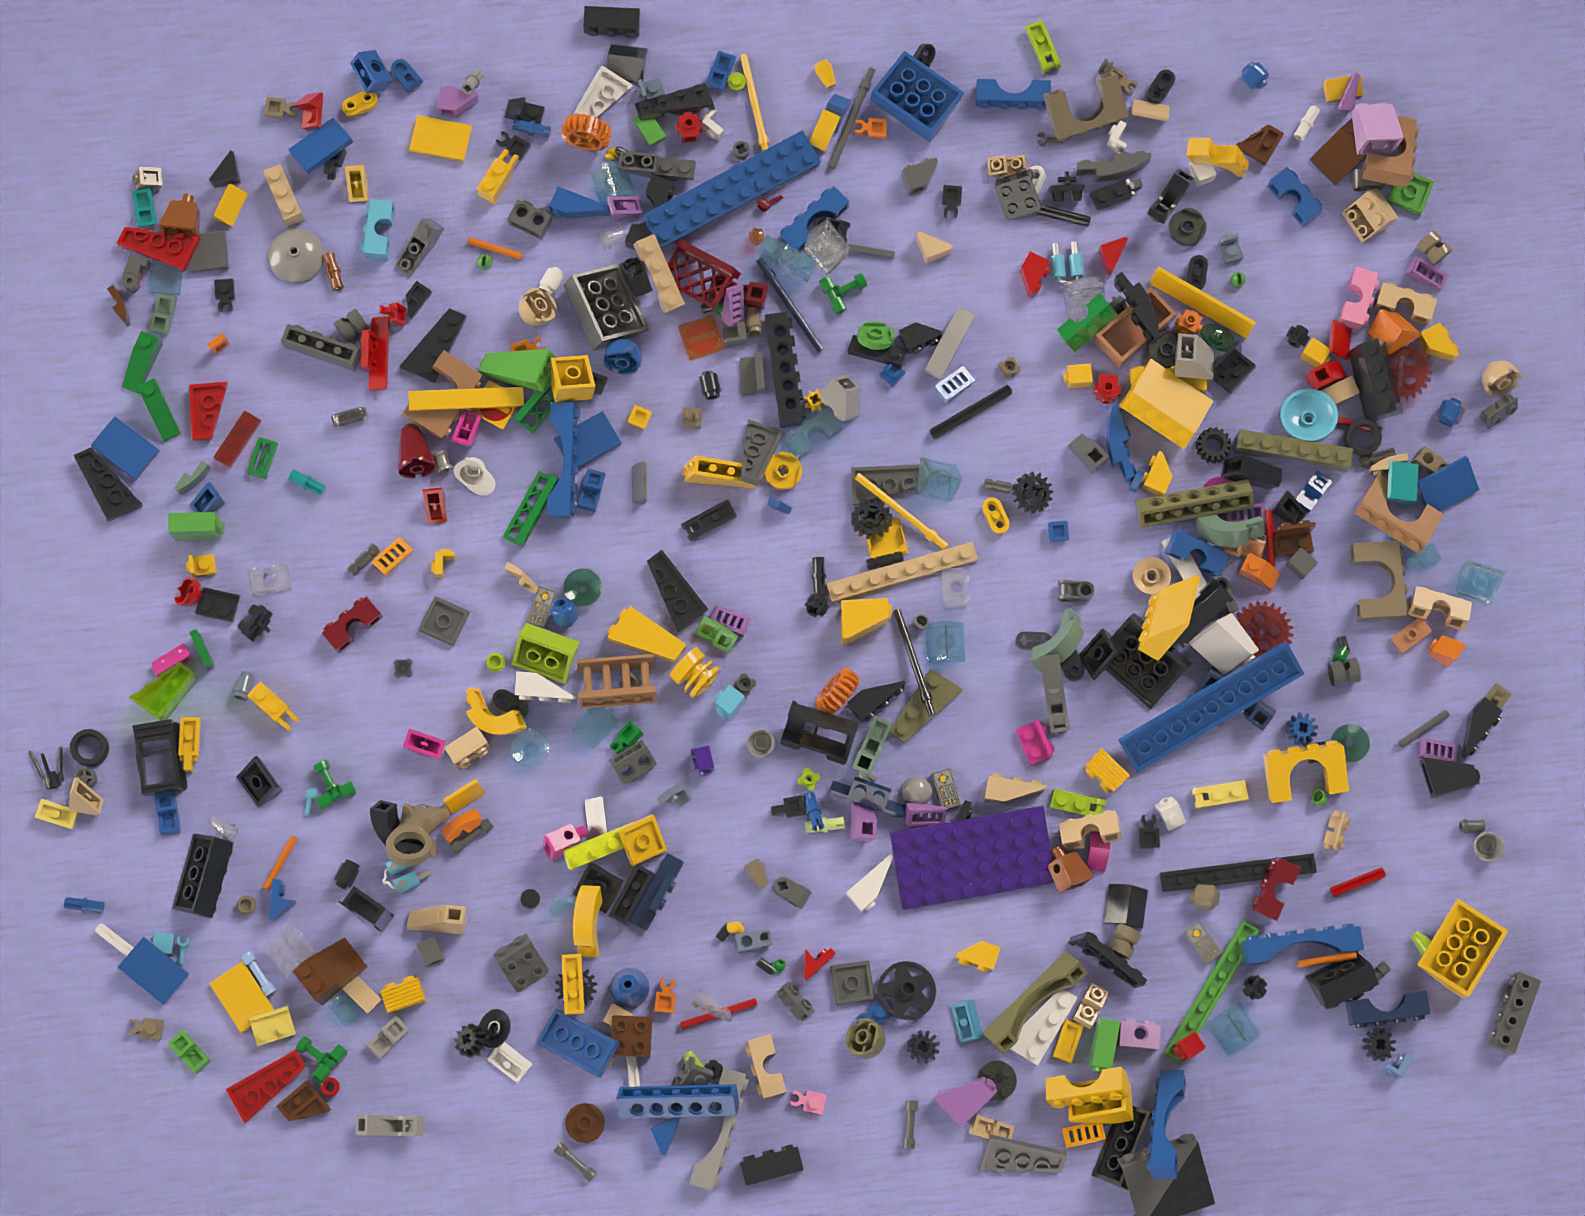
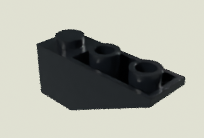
(869, 700)
(1479, 721)

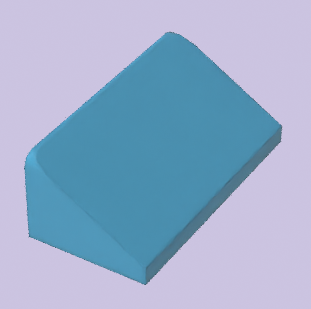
(967, 1021)

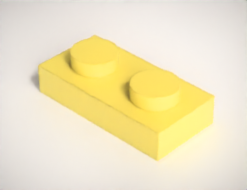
(56, 814)

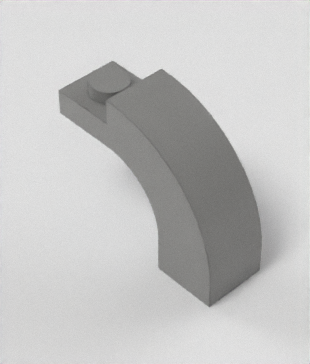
(389, 1125)

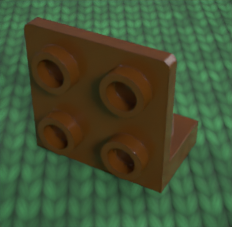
(1291, 538)
(633, 1034)

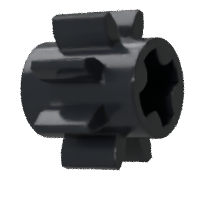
(1298, 336)
(817, 605)
(1254, 987)

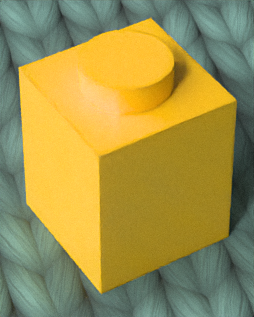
(1315, 353)
(1078, 376)

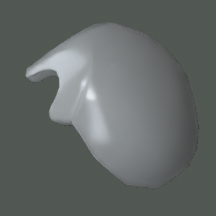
(761, 743)
(916, 790)
(1488, 846)

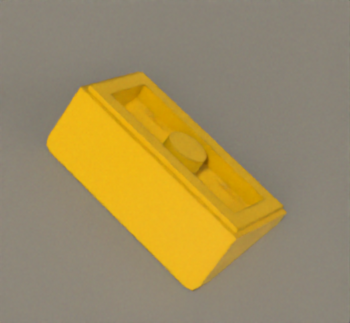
(1335, 87)
(230, 205)
(464, 796)

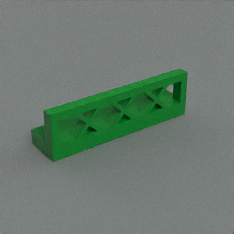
(533, 402)
(535, 511)

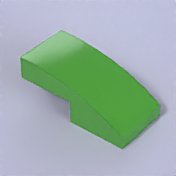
(650, 130)
(717, 634)
(189, 1052)

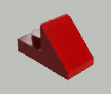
(312, 110)
(811, 965)

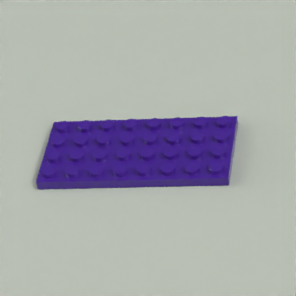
(972, 857)

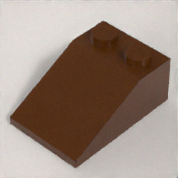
(1338, 154)
(330, 970)

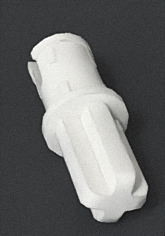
(1306, 123)

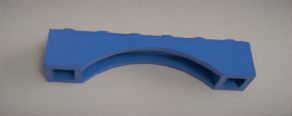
(561, 499)
(1342, 940)
(1171, 1091)

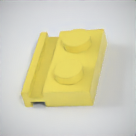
(272, 1025)

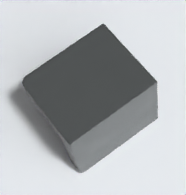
(735, 336)
(1301, 563)
(430, 951)

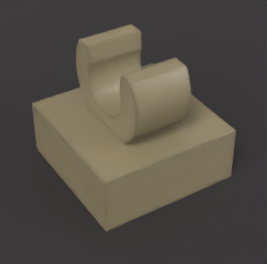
(691, 417)
(1498, 695)

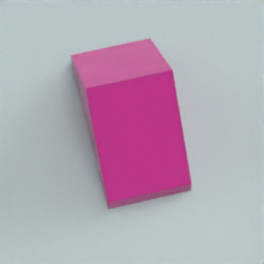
(467, 428)
(424, 744)
(1097, 852)

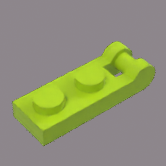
(1042, 46)
(1076, 803)

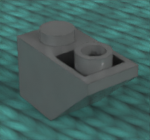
(918, 176)
(1088, 452)

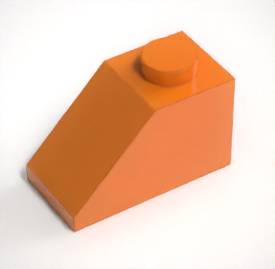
(1259, 571)
(1445, 650)

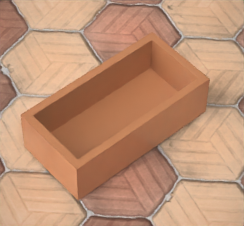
(1123, 338)

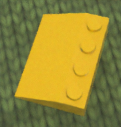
(1166, 404)
(1167, 616)
(1462, 949)

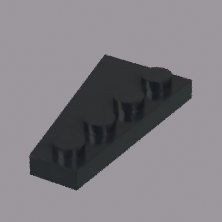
(677, 594)

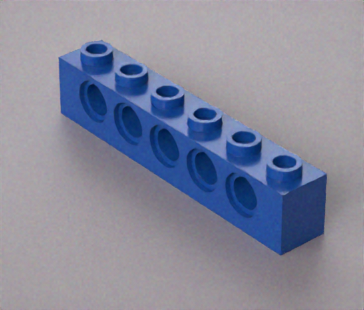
(677, 1101)

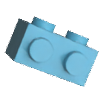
(728, 702)

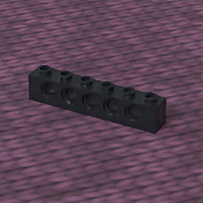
(774, 323)

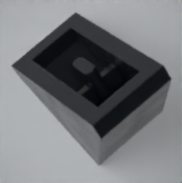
(226, 172)
(1289, 509)

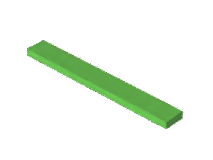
(1213, 987)

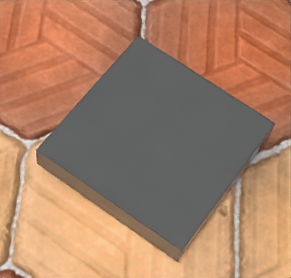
(210, 253)
(444, 621)
(852, 982)

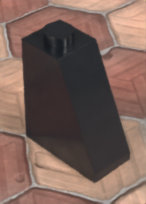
(1257, 472)
(1448, 776)

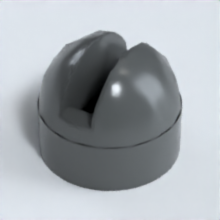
(923, 620)

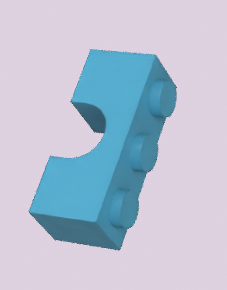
(379, 213)

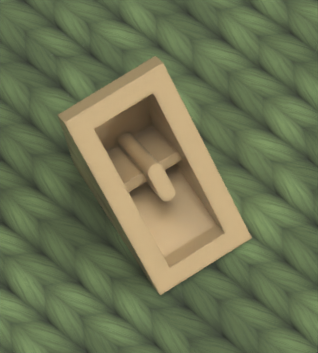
(932, 247)
(84, 799)

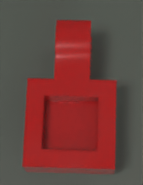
(396, 313)

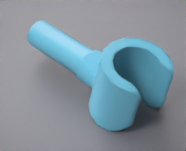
(310, 794)
(182, 948)

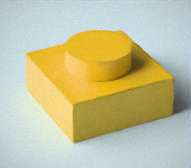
(639, 417)

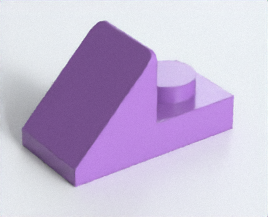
(624, 206)

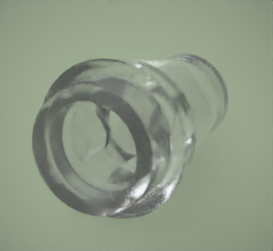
(612, 237)
(224, 828)

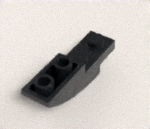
(1143, 312)

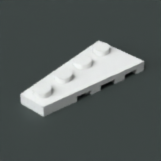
(1043, 1026)

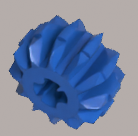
(1297, 722)

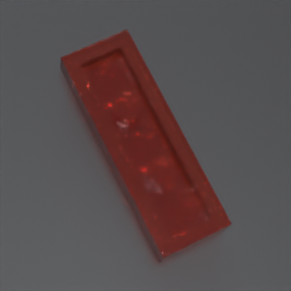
(237, 439)

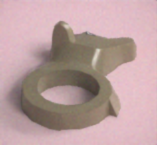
(416, 824)

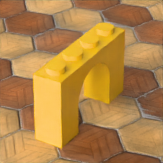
(1280, 764)

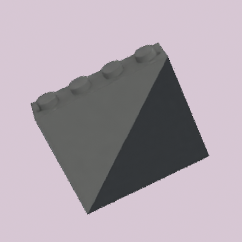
(1169, 1196)

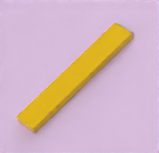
(1202, 302)
(465, 399)

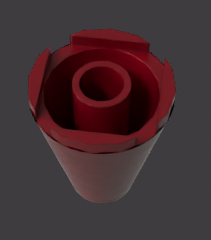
(414, 453)

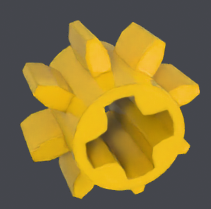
(810, 398)

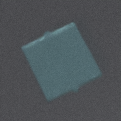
(164, 279)

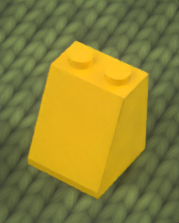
(863, 617)

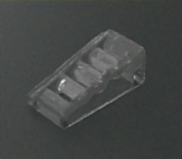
(707, 1004)

